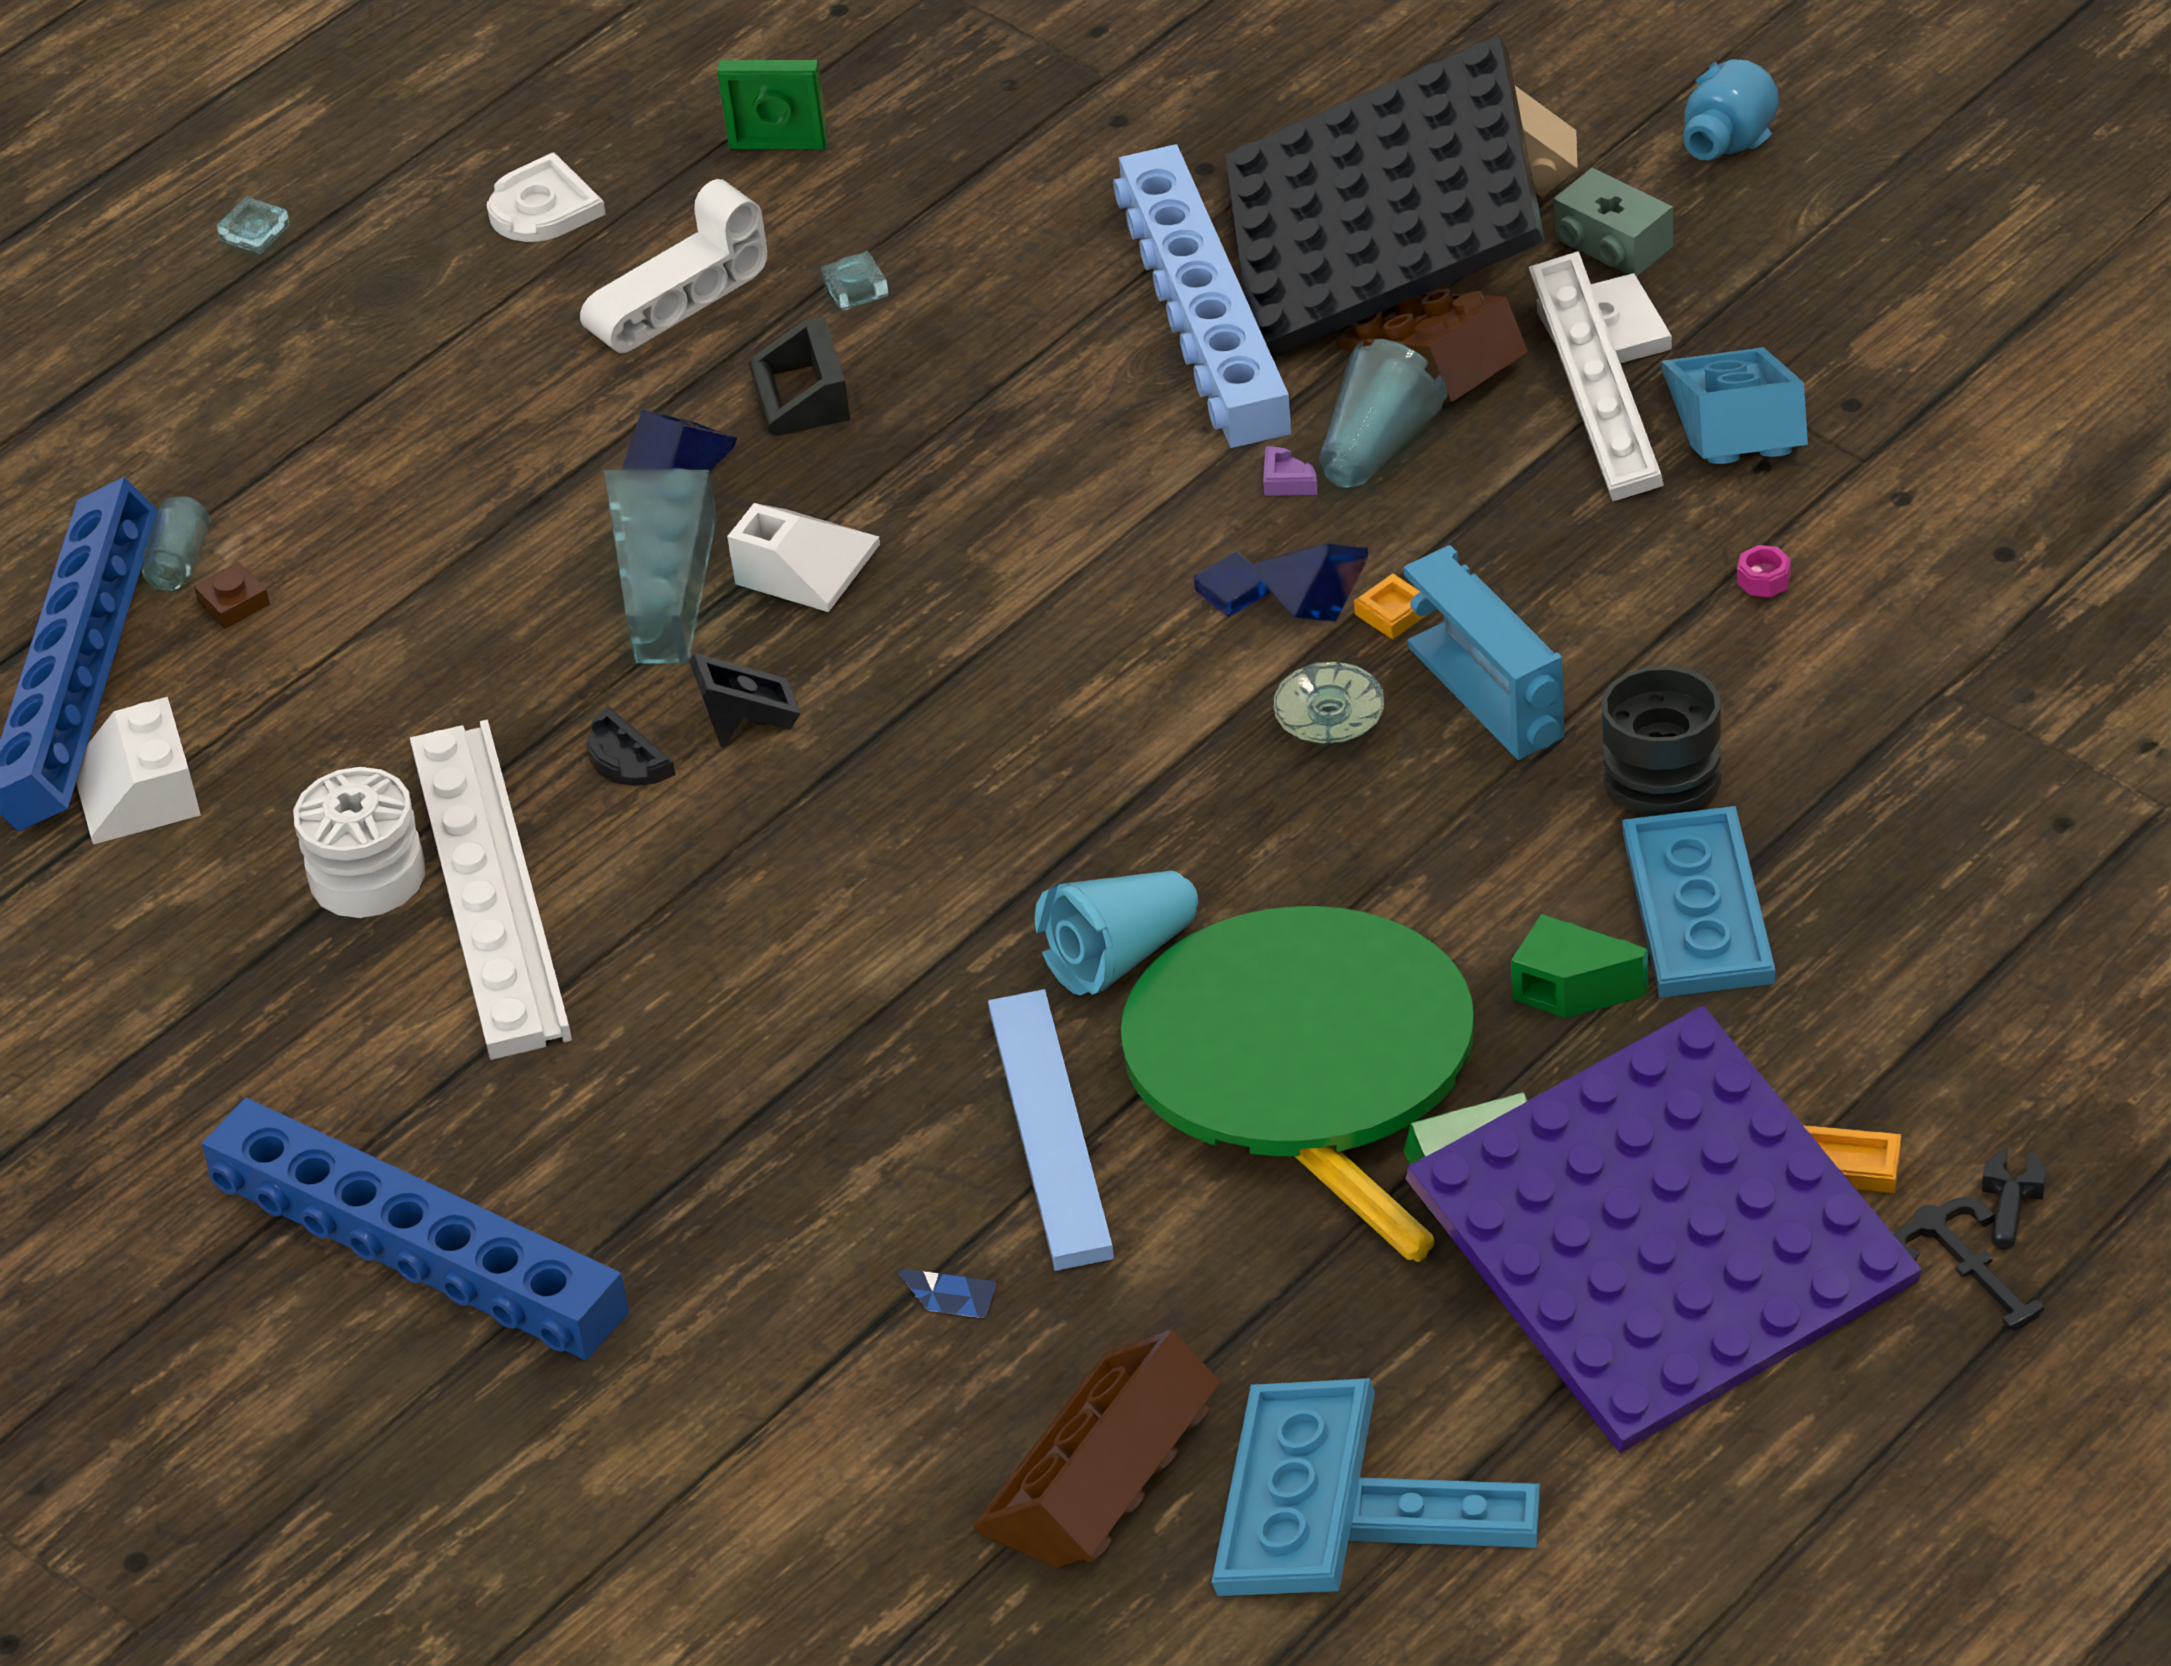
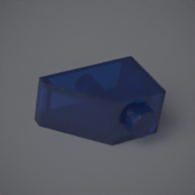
(675, 443)

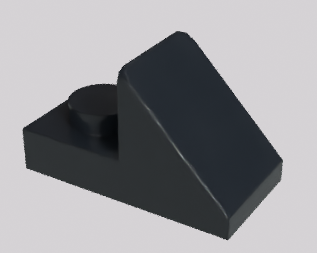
(740, 693)

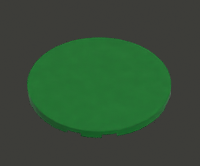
(1297, 1030)

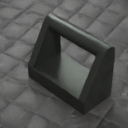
(817, 406)

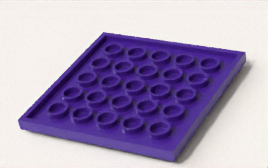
(1662, 1227)

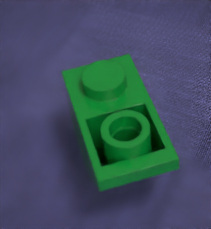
(1576, 969)

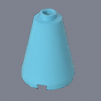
(1111, 925)

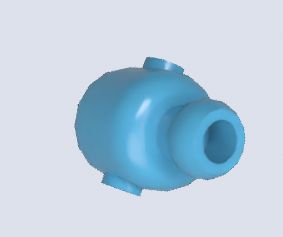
(1729, 110)

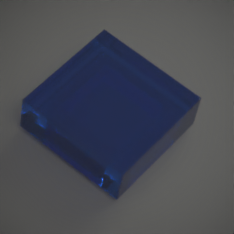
(1230, 584)

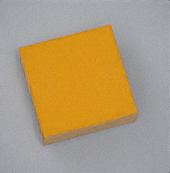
(1388, 606)

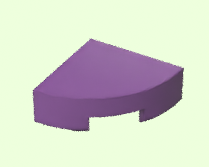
(1287, 474)

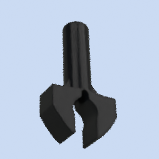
(2011, 1194)

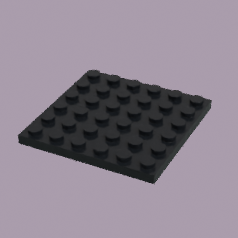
(1383, 197)

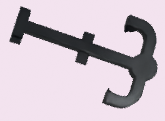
(1931, 1222)

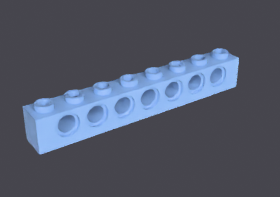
(1202, 297)

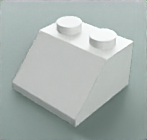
(135, 774)

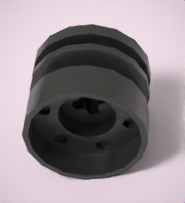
(1661, 740)

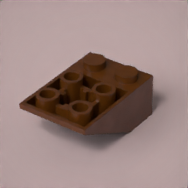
(1457, 333)

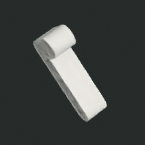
(685, 277)

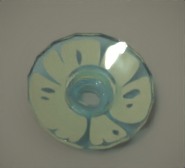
(1328, 702)

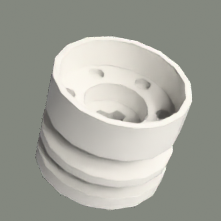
(359, 842)

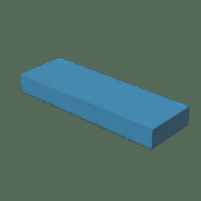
(1446, 1512)

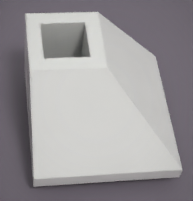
(797, 555)

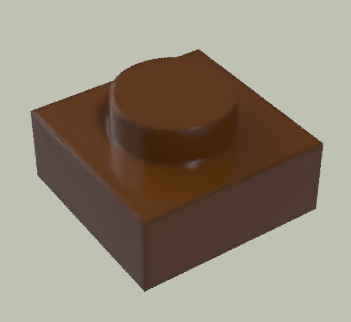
(231, 595)

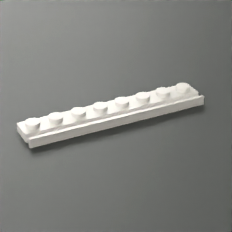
(490, 891)

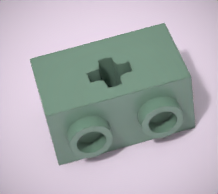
(1613, 222)

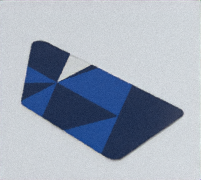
(950, 1292)

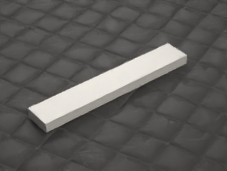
(1596, 377)

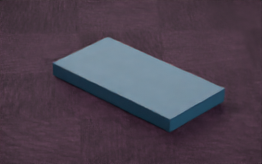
(1698, 902)
(1294, 1488)

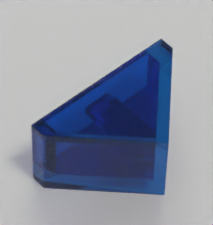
(1315, 579)

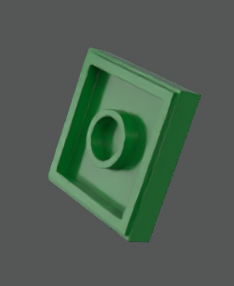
(773, 104)

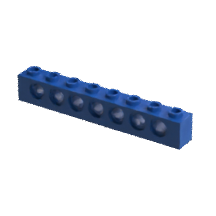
(72, 653)
(416, 1229)

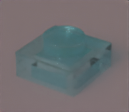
(253, 225)
(854, 280)

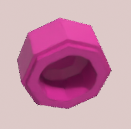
(1764, 571)

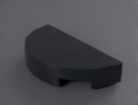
(624, 753)

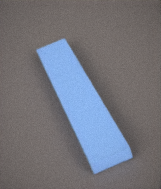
(1050, 1130)

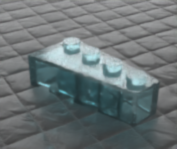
(663, 551)

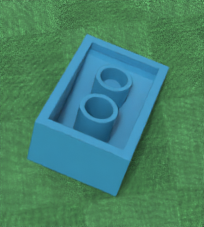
(1738, 404)

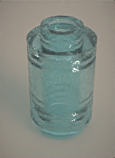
(175, 543)

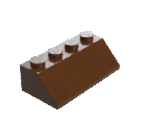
(1101, 1452)

